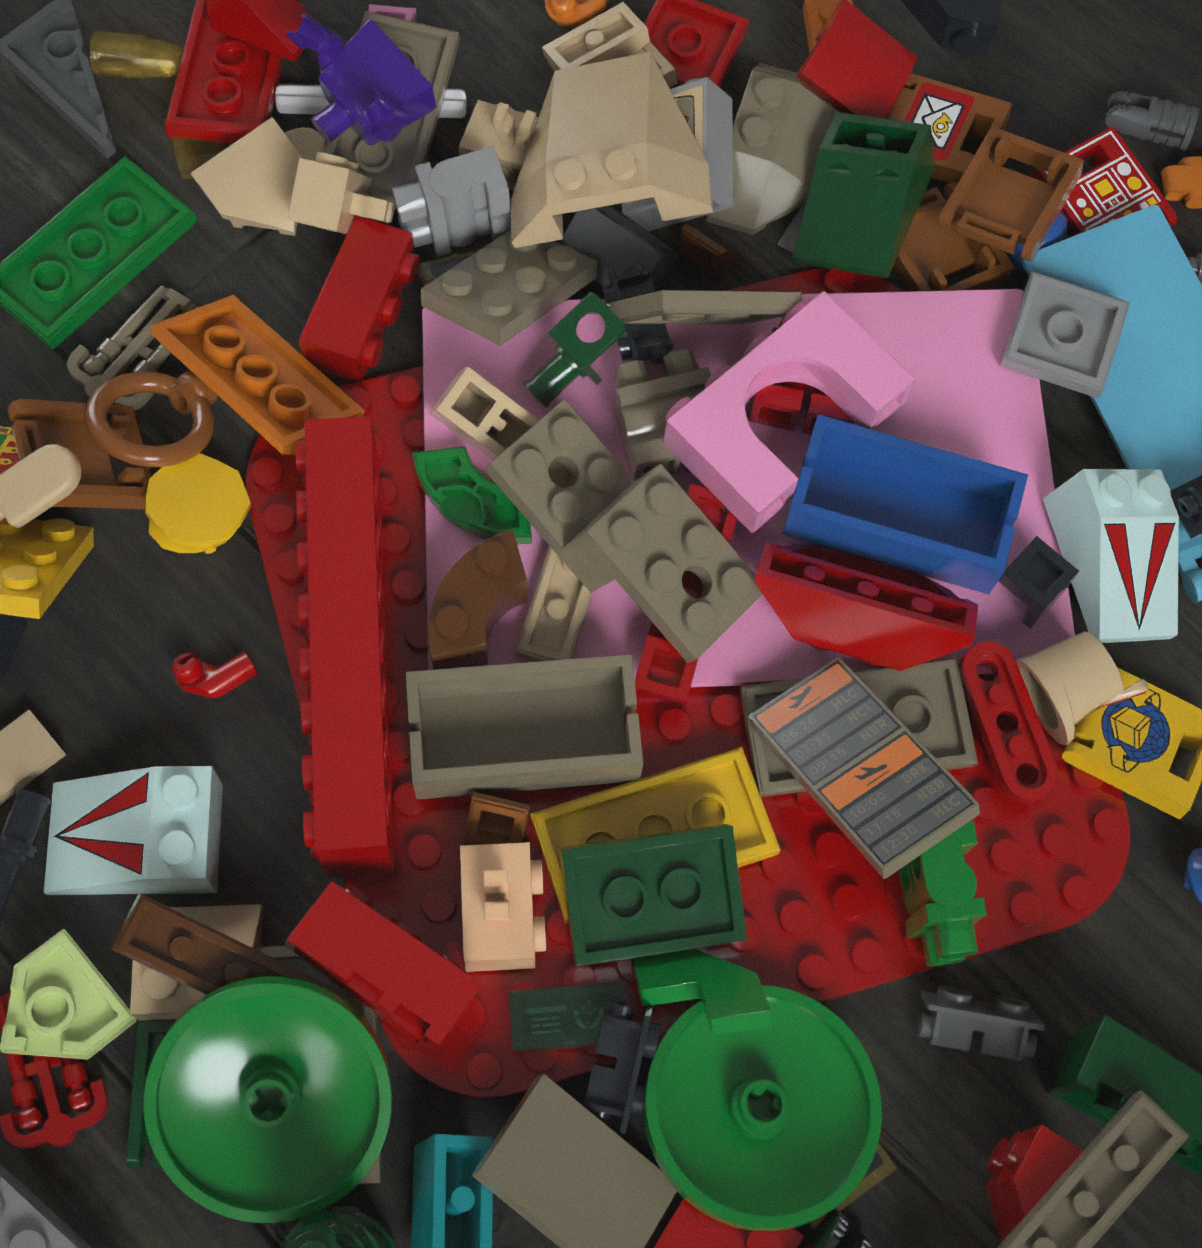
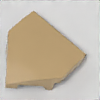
(253, 179)

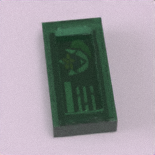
(560, 1016)

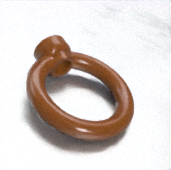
(187, 396)

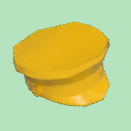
(195, 505)

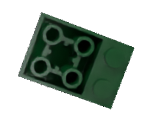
(864, 193)

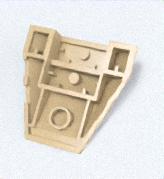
(605, 141)

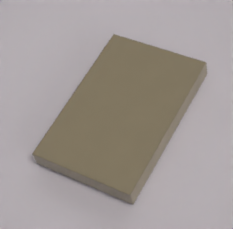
(704, 307)
(573, 1174)

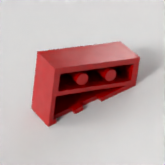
(383, 965)

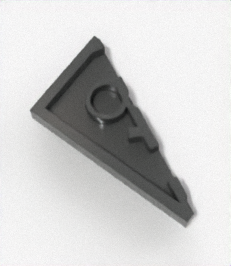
(55, 63)

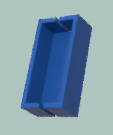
(905, 504)

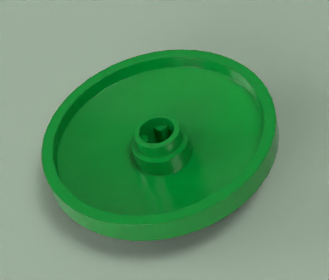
(268, 1100)
(765, 1119)

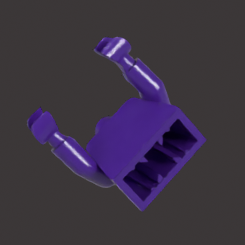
(365, 83)

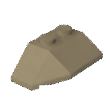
(774, 148)

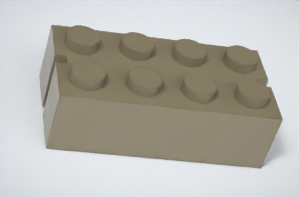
(523, 726)

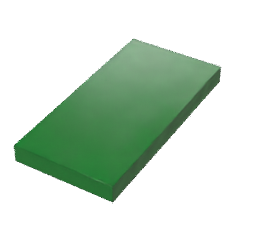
(90, 251)

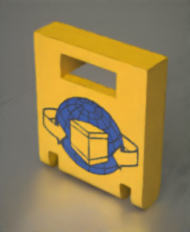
(1136, 745)

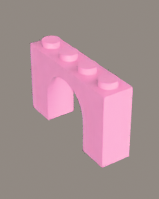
(812, 347)

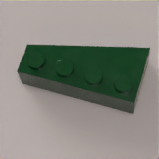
(1111, 1063)

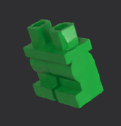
(940, 899)

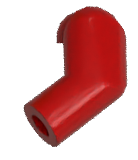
(211, 680)

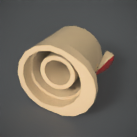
(1072, 683)

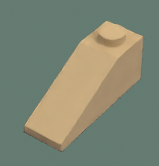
(487, 418)

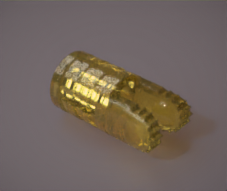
(133, 56)

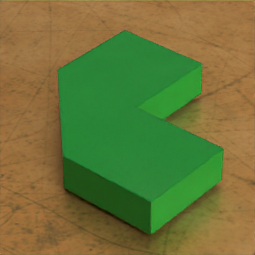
(728, 992)

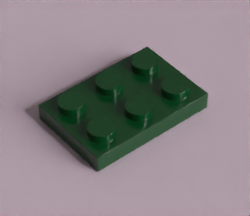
(652, 894)

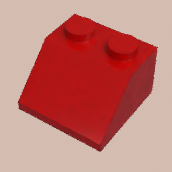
(1024, 1172)

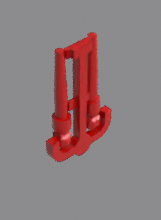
(59, 1128)

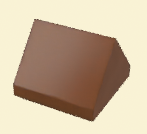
(496, 820)

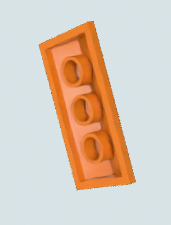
(254, 370)

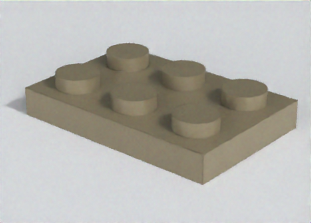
(508, 287)

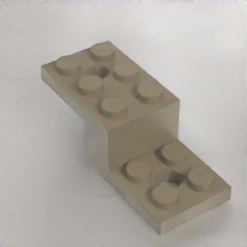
(626, 530)

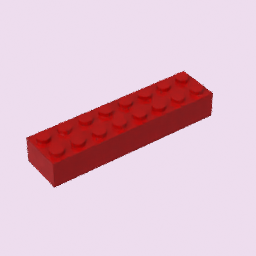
(345, 649)

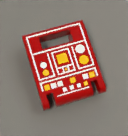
(1113, 186)

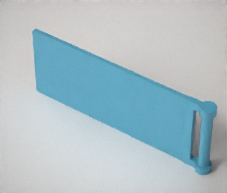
(1156, 371)

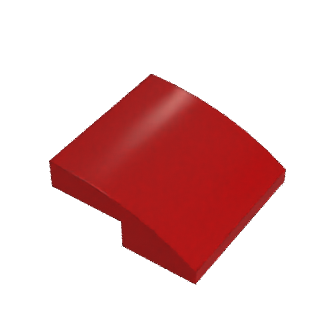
(857, 64)

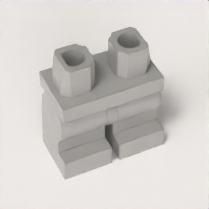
(455, 201)

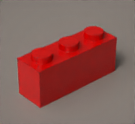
(359, 299)

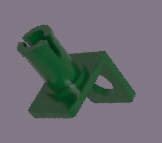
(573, 354)

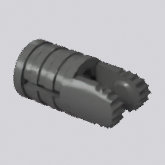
(1152, 118)

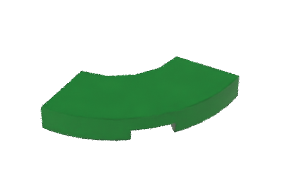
(467, 496)

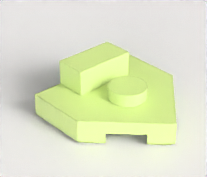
(61, 1004)

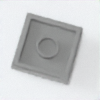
(1065, 334)

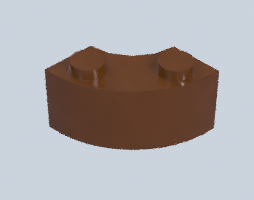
(473, 600)

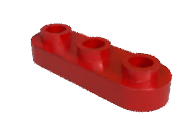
(1008, 697)

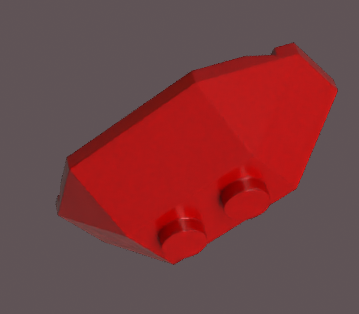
(863, 606)

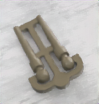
(111, 348)

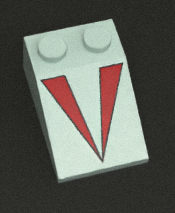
(1125, 544)
(135, 833)

